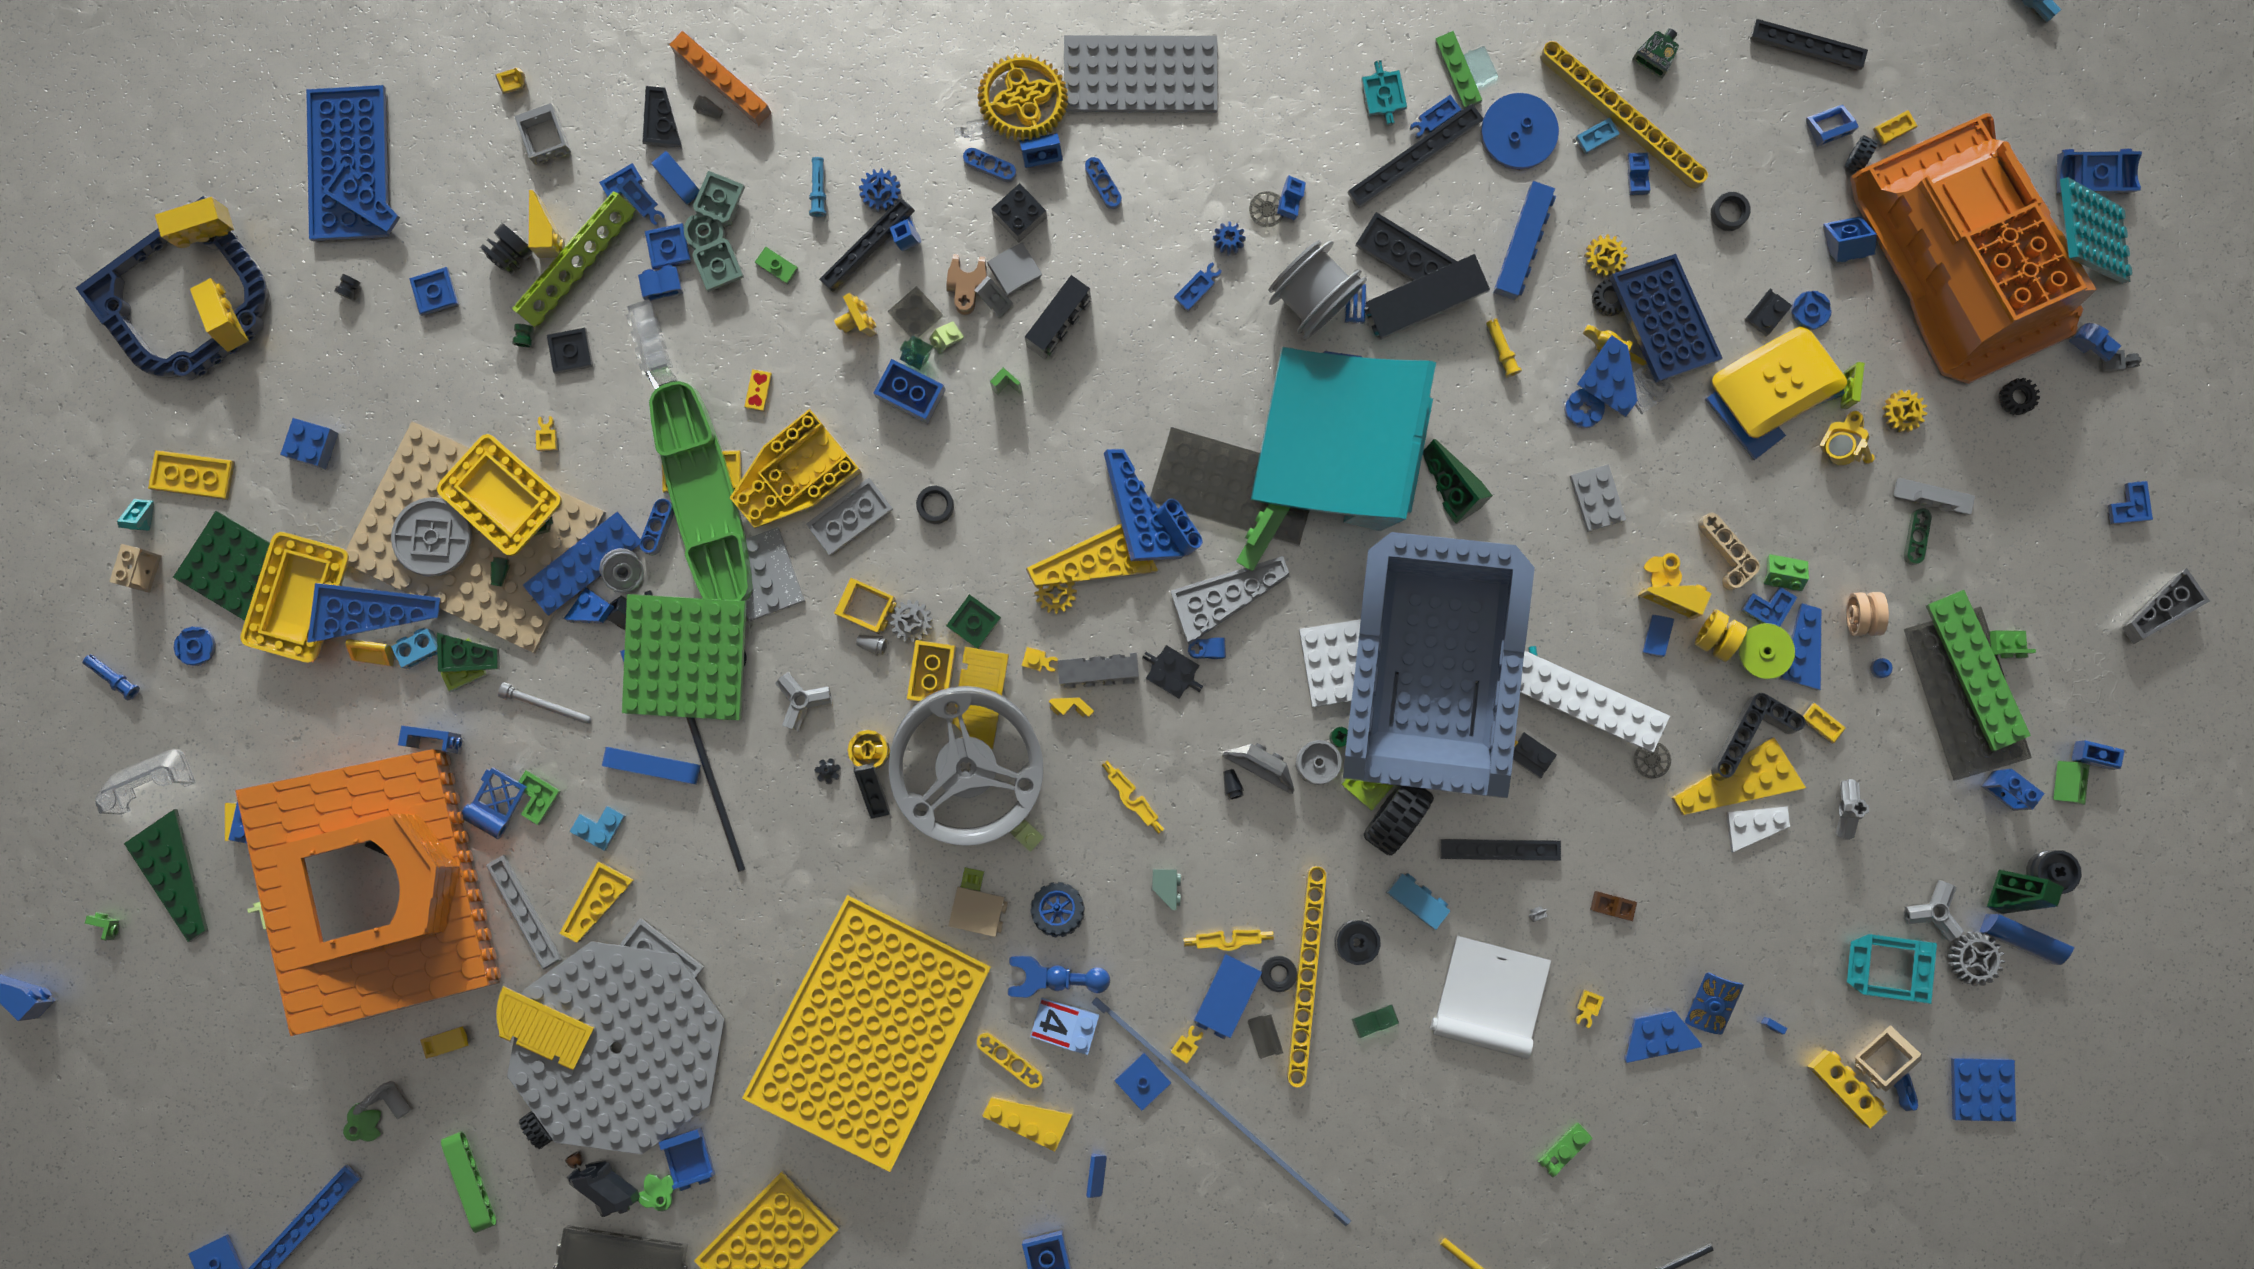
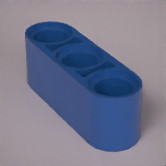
(676, 177)
(1171, 515)
(659, 536)

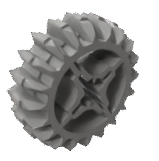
(1986, 971)

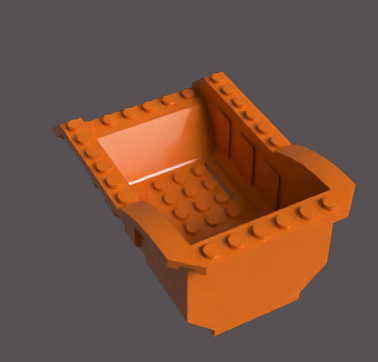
(1973, 250)

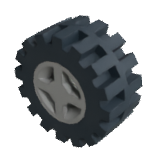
(1861, 153)

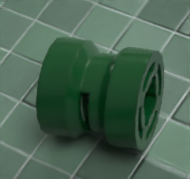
(523, 335)

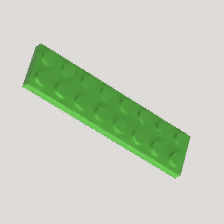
(1978, 670)

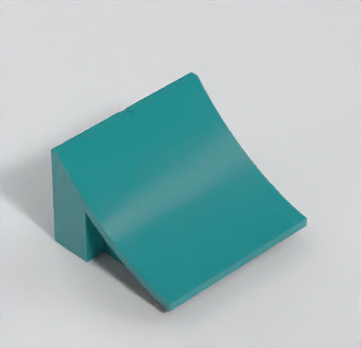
(1345, 436)

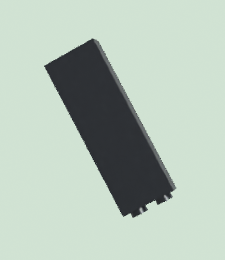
(1426, 296)

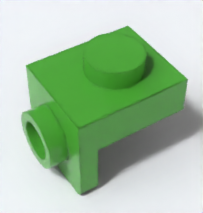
(101, 920)

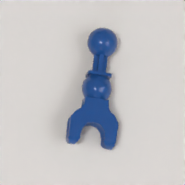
(1055, 978)

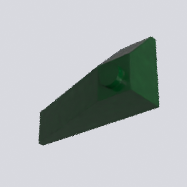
(1459, 487)

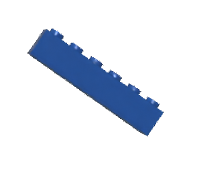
(1524, 240)

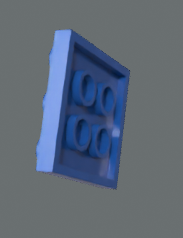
(1983, 1089)

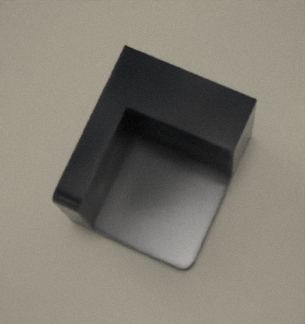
(618, 614)

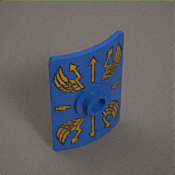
(1714, 1004)

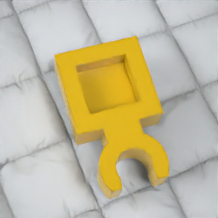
(546, 438)
(1035, 659)
(1590, 1005)
(1185, 1046)

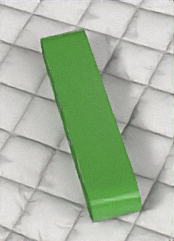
(468, 1182)

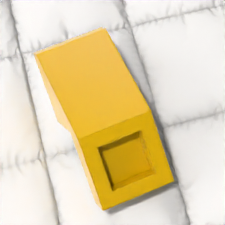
(1063, 705)
(444, 1042)

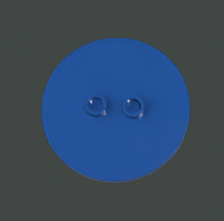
(1519, 131)

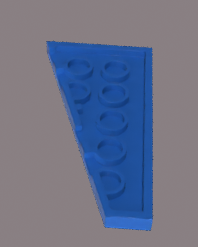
(1138, 514)
(352, 610)

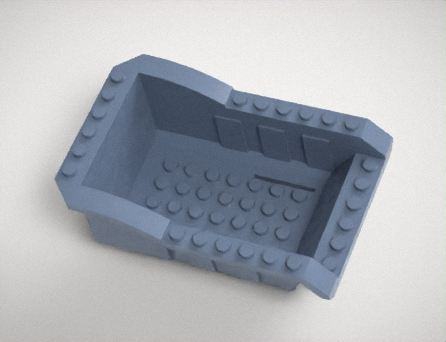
(1442, 620)

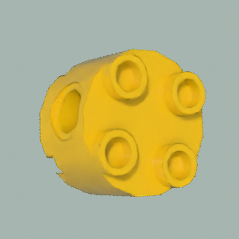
(868, 748)

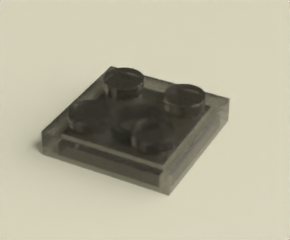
(915, 313)

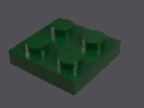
(973, 621)

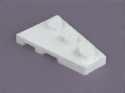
(1753, 825)

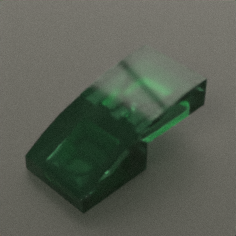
(1375, 1021)

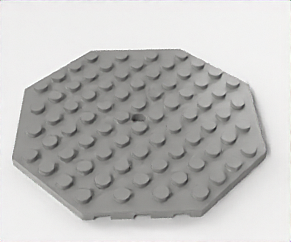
(666, 1058)

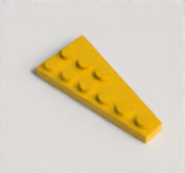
(1759, 774)

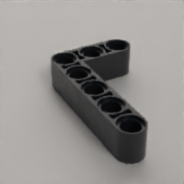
(1748, 730)

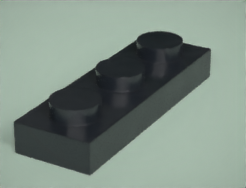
(871, 790)

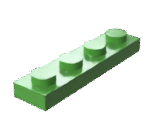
(1458, 69)

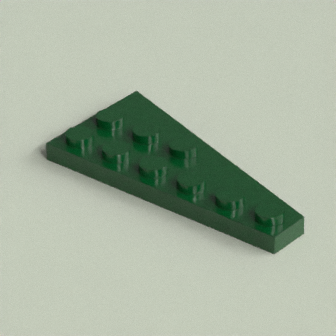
(168, 868)

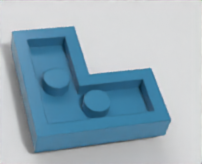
(599, 833)

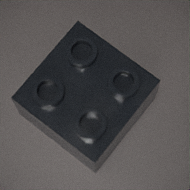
(1019, 212)

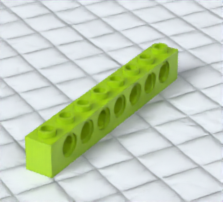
(563, 261)

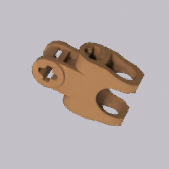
(965, 283)

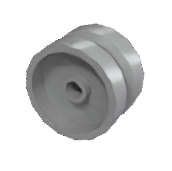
(1318, 750)

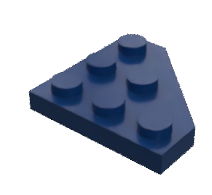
(1612, 377)

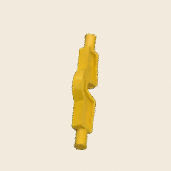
(1126, 788)
(1239, 938)

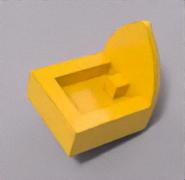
(511, 80)

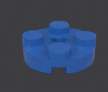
(1577, 416)

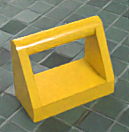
(370, 652)

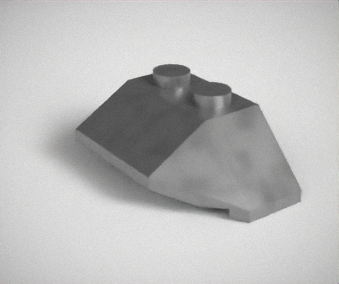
(1259, 762)

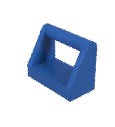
(1820, 137)

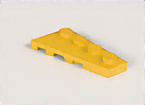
(597, 896)
(1029, 1121)

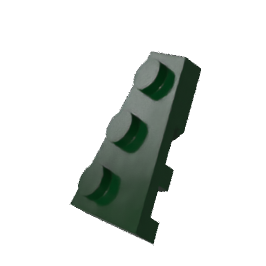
(463, 655)

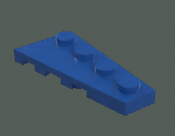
(355, 194)
(1807, 643)

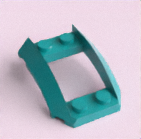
(1922, 967)

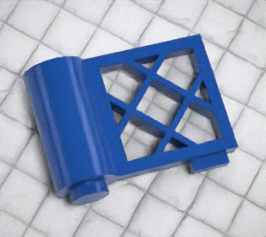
(486, 817)

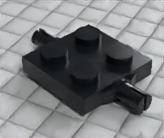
(1172, 671)

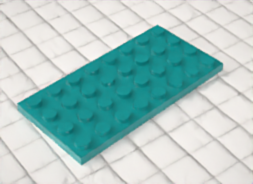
(2095, 231)

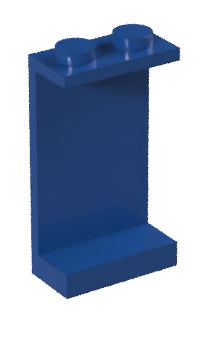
(1227, 997)

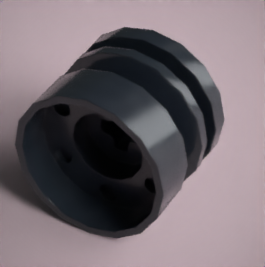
(506, 249)

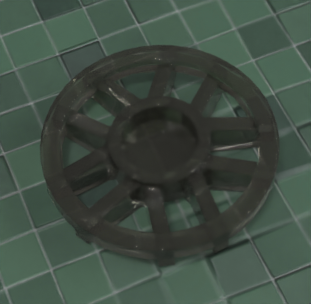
(1266, 209)
(1652, 760)

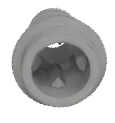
(873, 644)

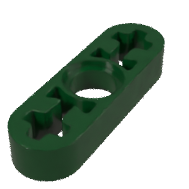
(1921, 551)

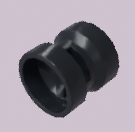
(347, 286)

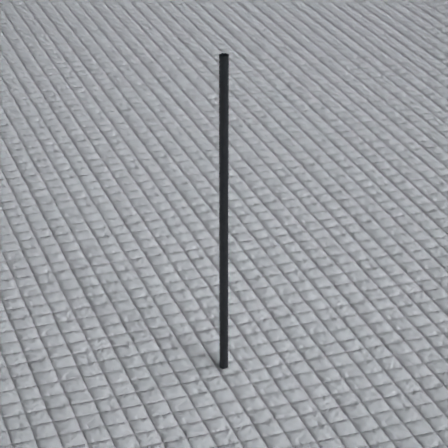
(714, 789)

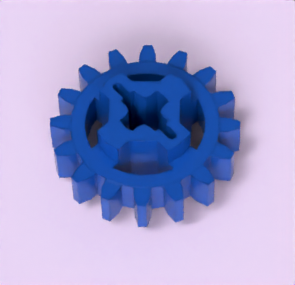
(887, 191)

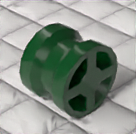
(1336, 738)

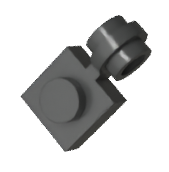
(2119, 361)

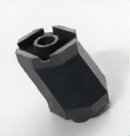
(604, 1188)

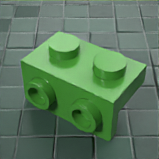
(1786, 572)

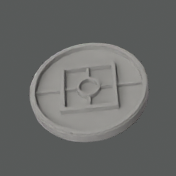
(431, 537)

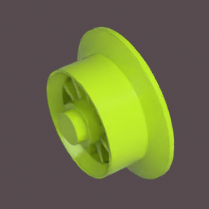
(1767, 651)

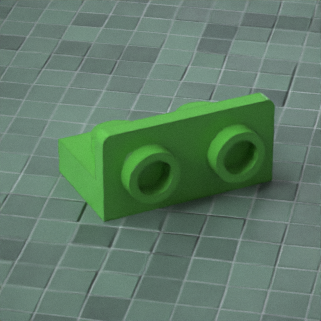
(2009, 644)

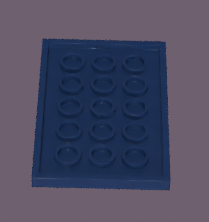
(1665, 318)

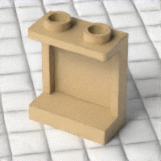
(977, 912)

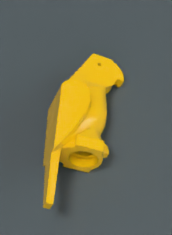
(1601, 337)

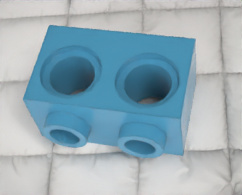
(418, 653)

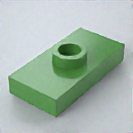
(776, 265)

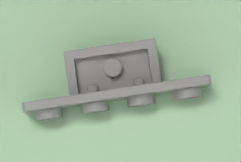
(1934, 496)

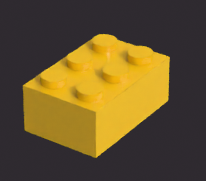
(194, 222)
(930, 669)

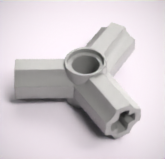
(792, 691)
(1850, 809)
(1925, 913)

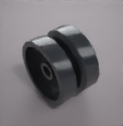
(2057, 867)
(1368, 946)

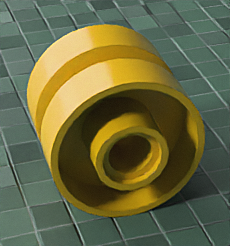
(1724, 637)

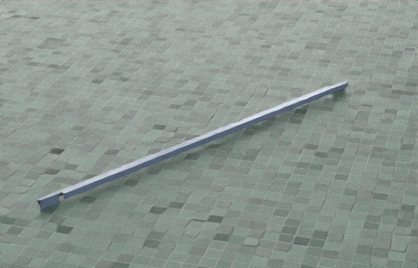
(1338, 1214)

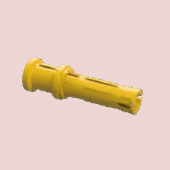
(1506, 356)

